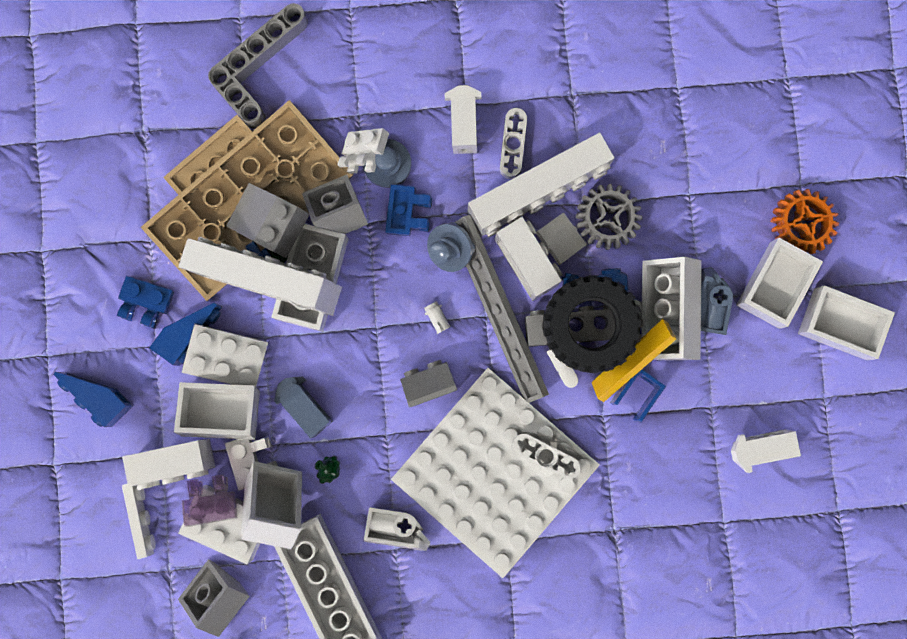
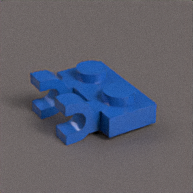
(400, 210)
(145, 295)

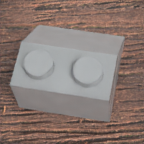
(335, 206)
(427, 384)
(213, 599)

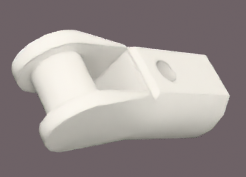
(566, 373)

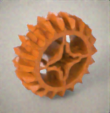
(803, 213)

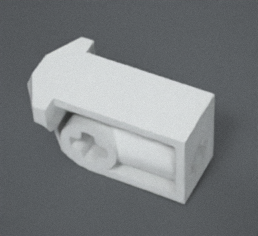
(463, 118)
(764, 448)
(384, 530)

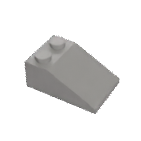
(268, 220)

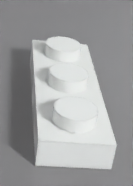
(139, 521)

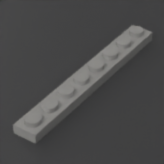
(502, 317)

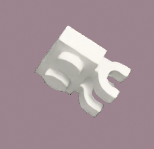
(362, 148)
(241, 457)

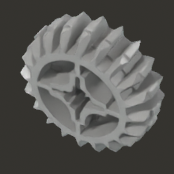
(603, 207)

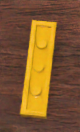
(646, 350)

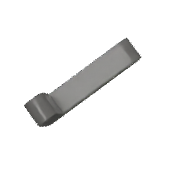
(254, 60)

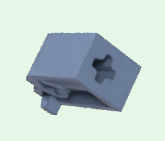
(714, 312)
(302, 406)

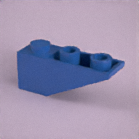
(175, 338)
(102, 401)

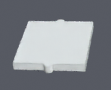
(561, 238)

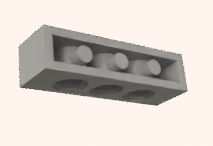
(534, 326)

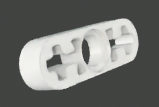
(521, 137)
(560, 470)

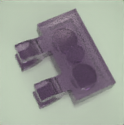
(211, 508)

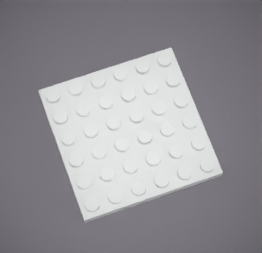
(479, 484)

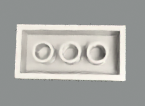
(319, 251)
(674, 294)

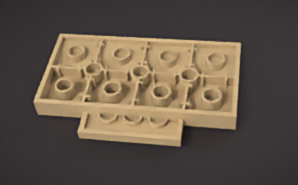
(278, 156)

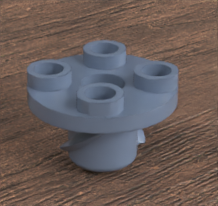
(392, 166)
(450, 247)

